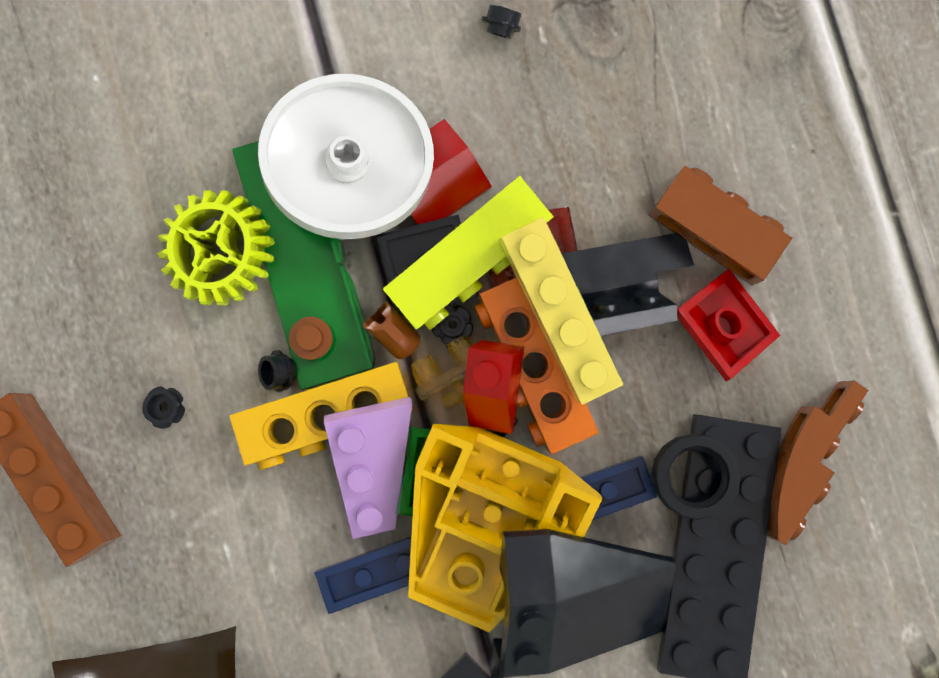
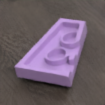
(369, 462)

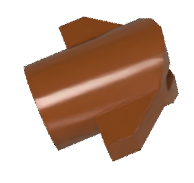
(392, 331)

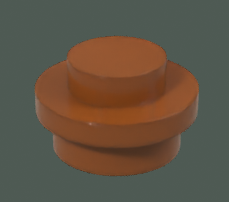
(310, 338)

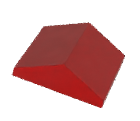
(454, 177)
(727, 324)

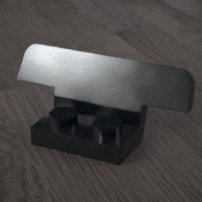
(622, 281)

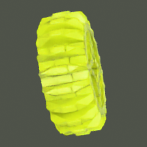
(206, 260)

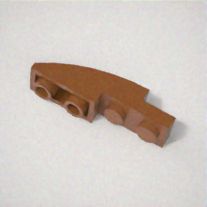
(799, 471)

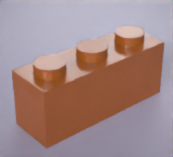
(721, 225)

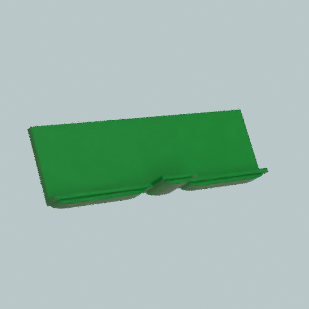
(309, 282)

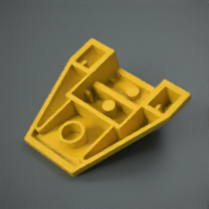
(465, 497)

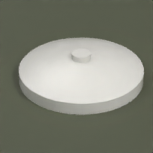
(345, 156)

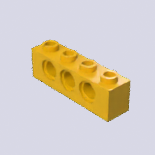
(256, 425)

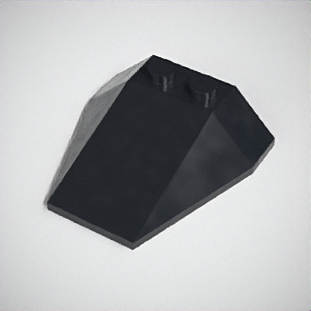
(575, 600)

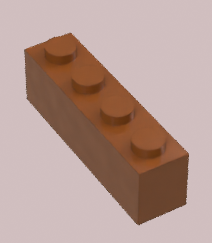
(51, 481)

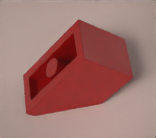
(492, 385)

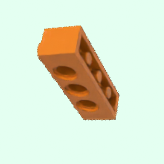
(572, 421)

